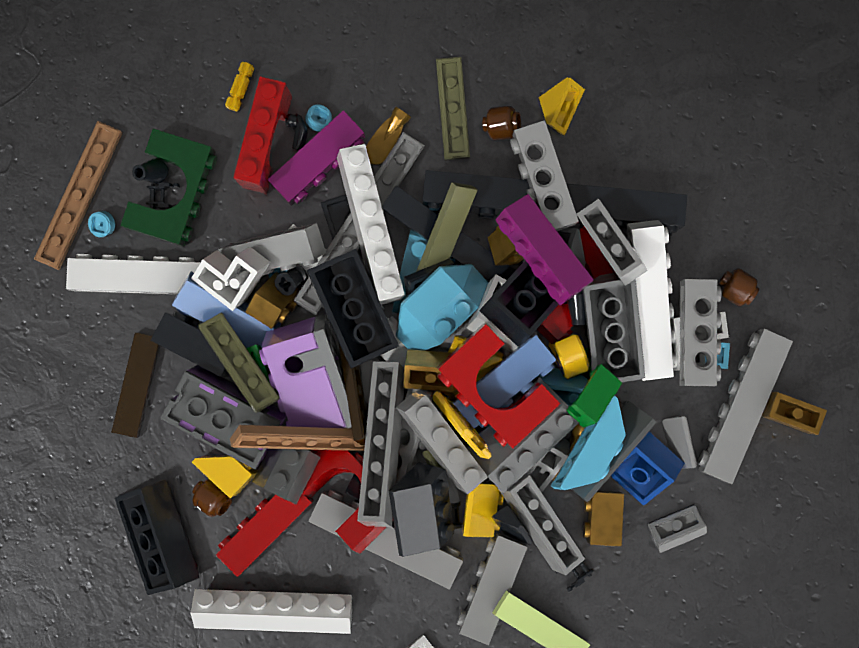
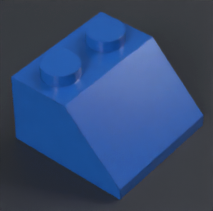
(648, 469)

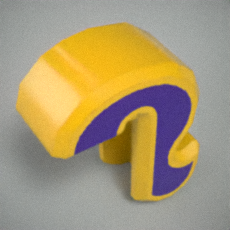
(570, 356)

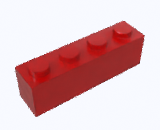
(259, 532)

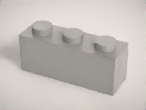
(612, 242)

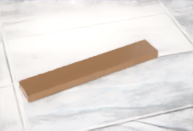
(78, 195)
(294, 438)

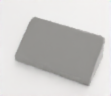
(679, 440)
(677, 528)

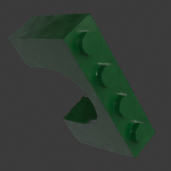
(174, 223)

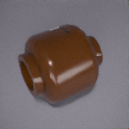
(501, 122)
(739, 287)
(210, 498)

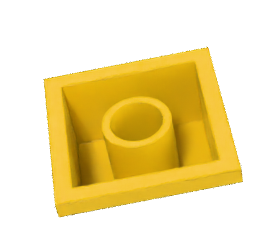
(225, 472)
(479, 509)

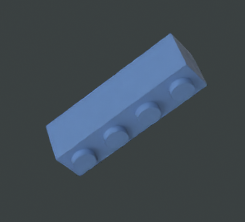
(202, 306)
(510, 376)

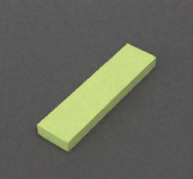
(536, 624)

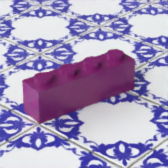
(316, 159)
(543, 249)

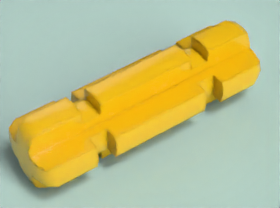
(239, 86)

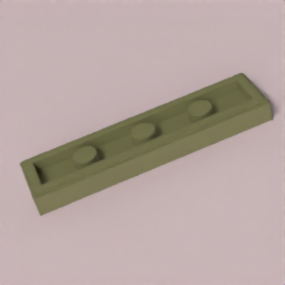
(452, 108)
(448, 224)
(238, 362)

